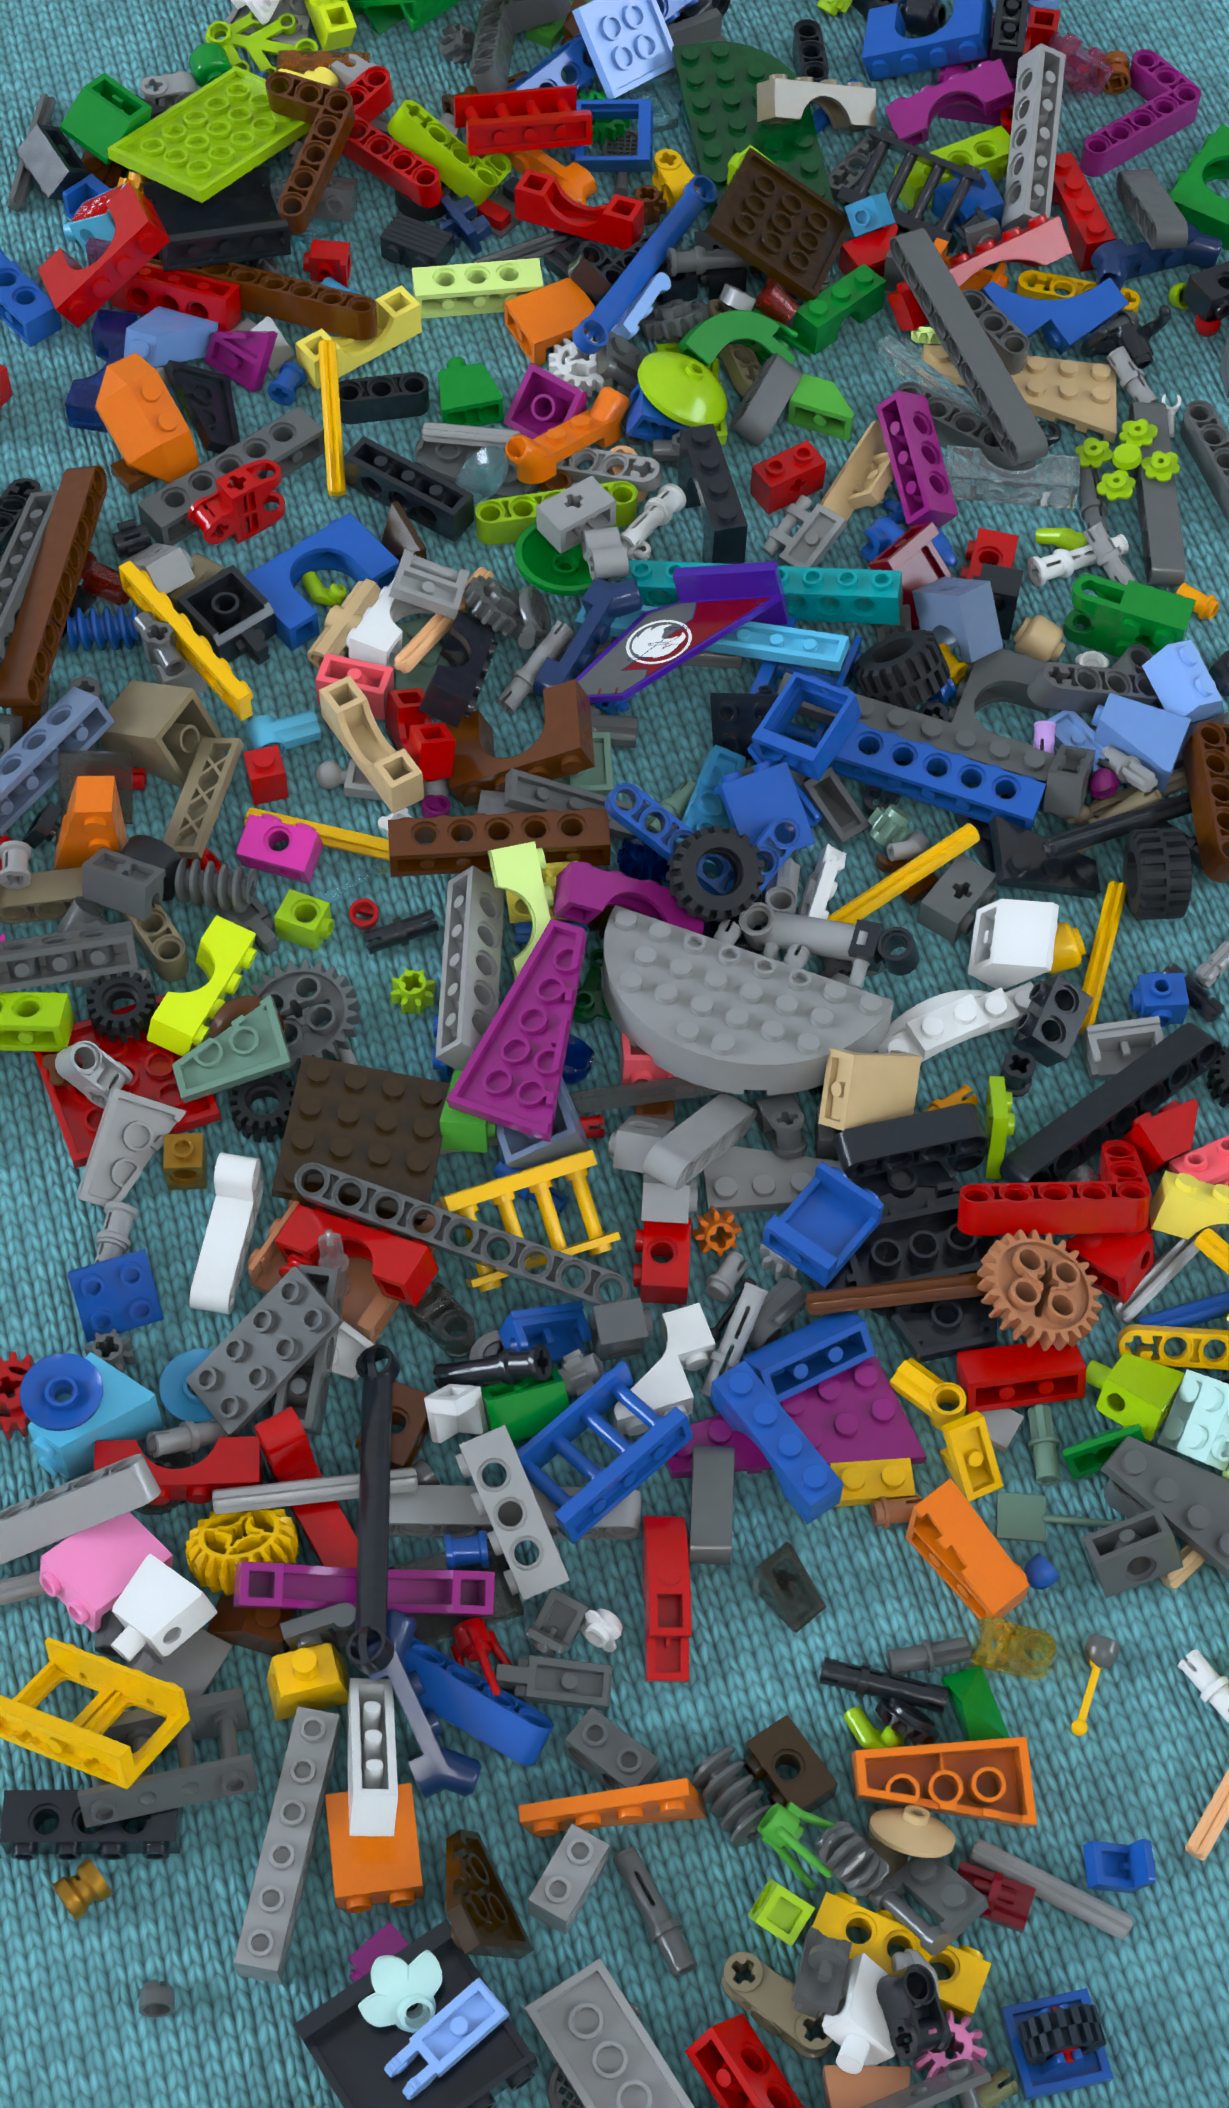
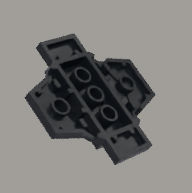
(922, 1241)

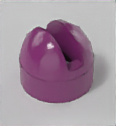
(1103, 784)
(435, 806)

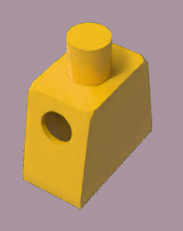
(307, 1679)

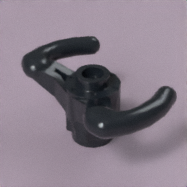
(1133, 337)

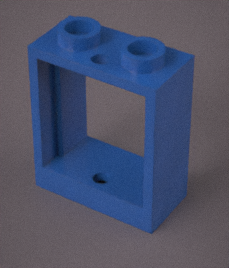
(619, 109)
(799, 756)

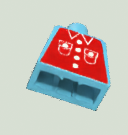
(92, 220)

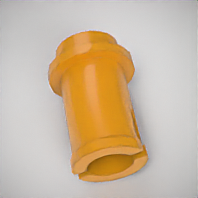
(1204, 606)

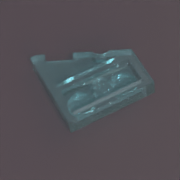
(665, 100)

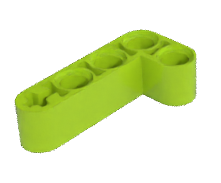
(437, 145)

